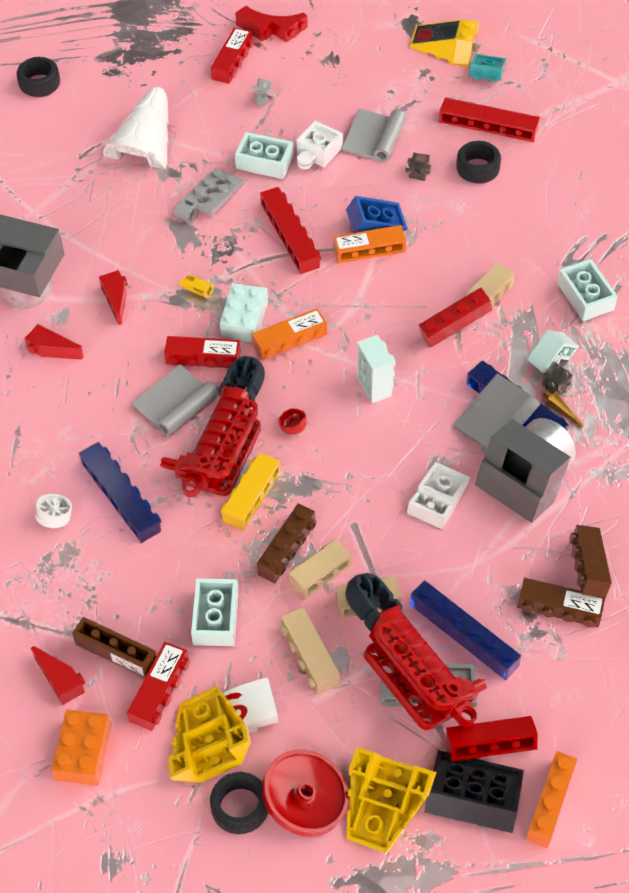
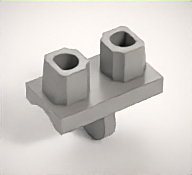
(263, 90)

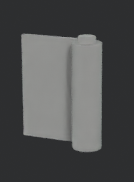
(374, 134)
(175, 400)
(495, 408)

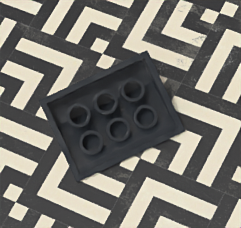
(475, 792)

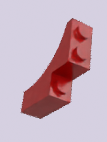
(265, 25)

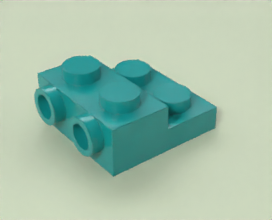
(487, 67)

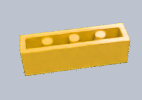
(250, 491)

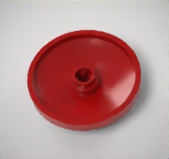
(305, 793)

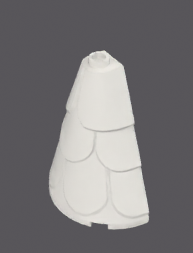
(143, 131)

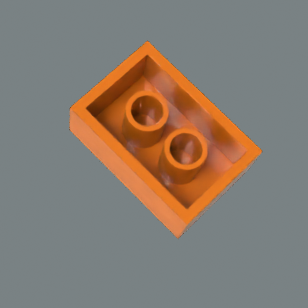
(81, 747)

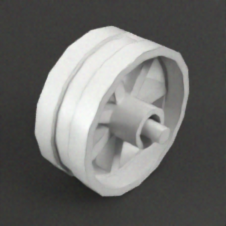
(53, 510)

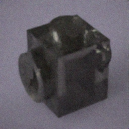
(418, 166)
(557, 380)

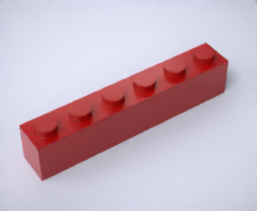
(489, 119)
(290, 230)

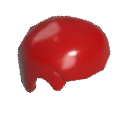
(293, 421)

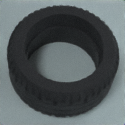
(38, 66)
(478, 173)
(231, 782)

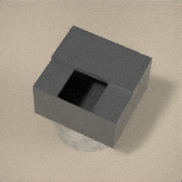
(27, 261)
(526, 465)

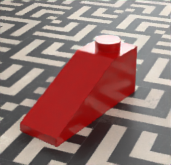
(115, 293)
(52, 345)
(61, 676)

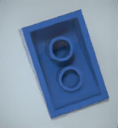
(373, 214)

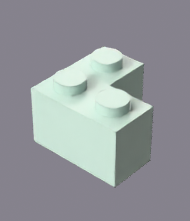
(551, 349)

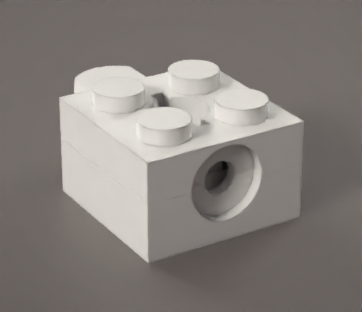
(318, 145)

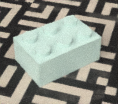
(264, 155)
(587, 289)
(243, 312)
(375, 368)
(215, 612)

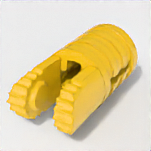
(197, 286)

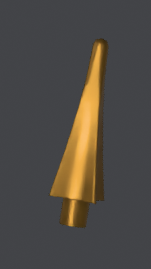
(556, 403)

